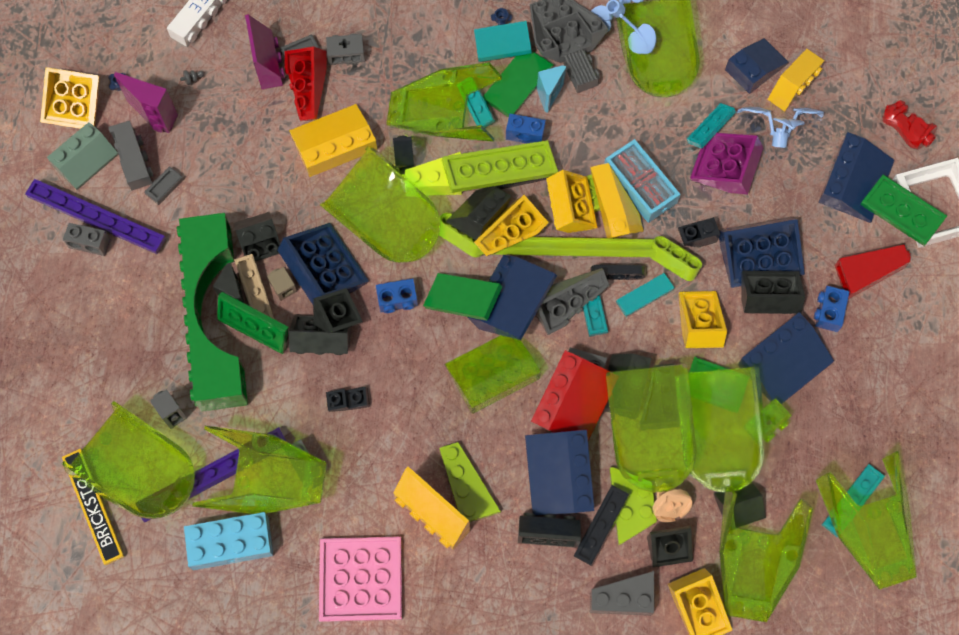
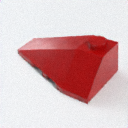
(307, 76)

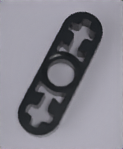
(621, 272)

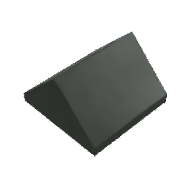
(228, 283)
(335, 311)
(748, 505)
(670, 546)

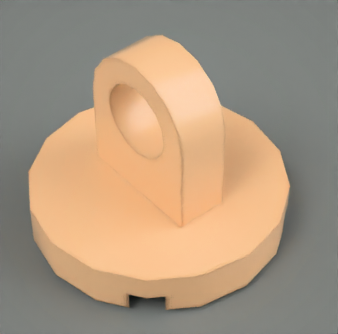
(672, 505)

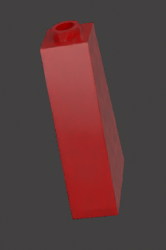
(869, 268)

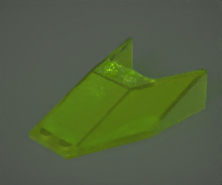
(439, 102)
(268, 474)
(876, 532)
(759, 564)

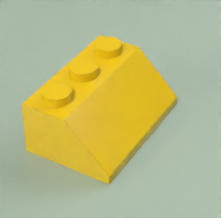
(571, 202)

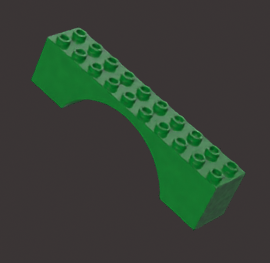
(205, 251)

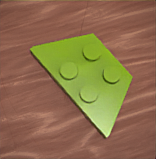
(638, 510)

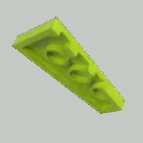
(467, 488)

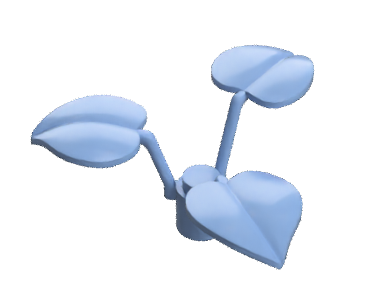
(640, 41)
(781, 135)

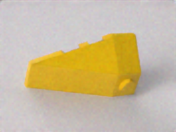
(615, 205)
(514, 225)

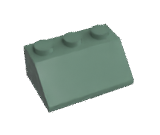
(82, 155)

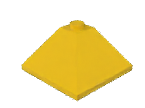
(69, 98)

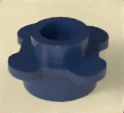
(501, 12)
(113, 84)

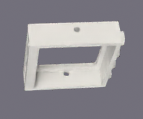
(947, 168)

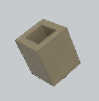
(281, 283)

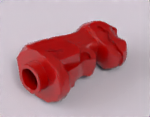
(912, 128)

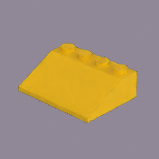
(333, 140)
(431, 509)

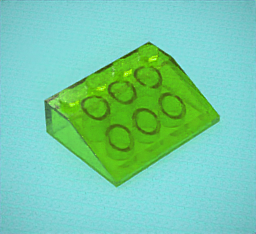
(493, 371)

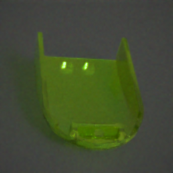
(675, 56)
(385, 209)
(652, 425)
(727, 427)
(135, 467)

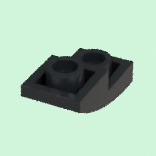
(347, 399)

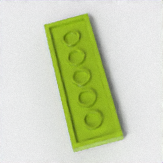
(499, 166)

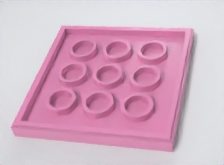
(360, 579)

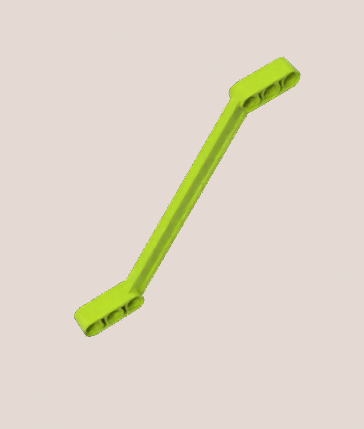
(659, 249)

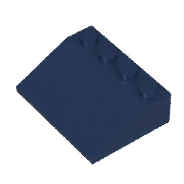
(854, 175)
(761, 247)
(321, 262)
(519, 299)
(788, 359)
(559, 472)

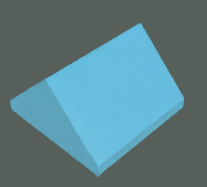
(549, 85)

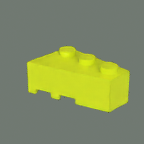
(431, 178)

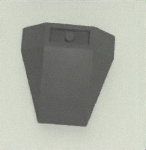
(564, 28)

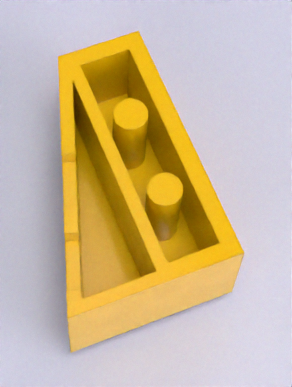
(795, 79)

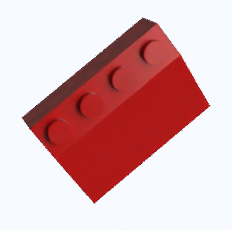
(573, 396)

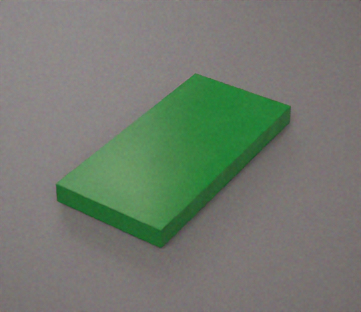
(517, 83)
(903, 210)
(462, 296)
(252, 323)

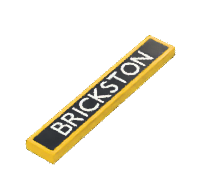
(96, 518)

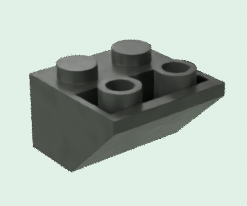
(258, 236)

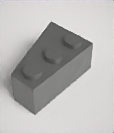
(131, 155)
(625, 597)

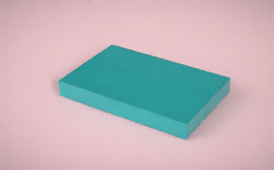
(502, 41)

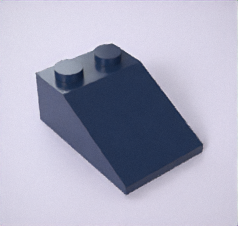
(755, 64)

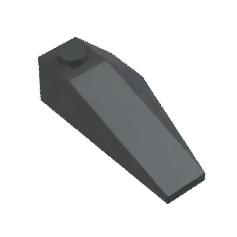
(568, 298)

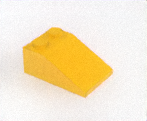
(702, 320)
(700, 604)

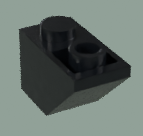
(403, 153)
(699, 233)

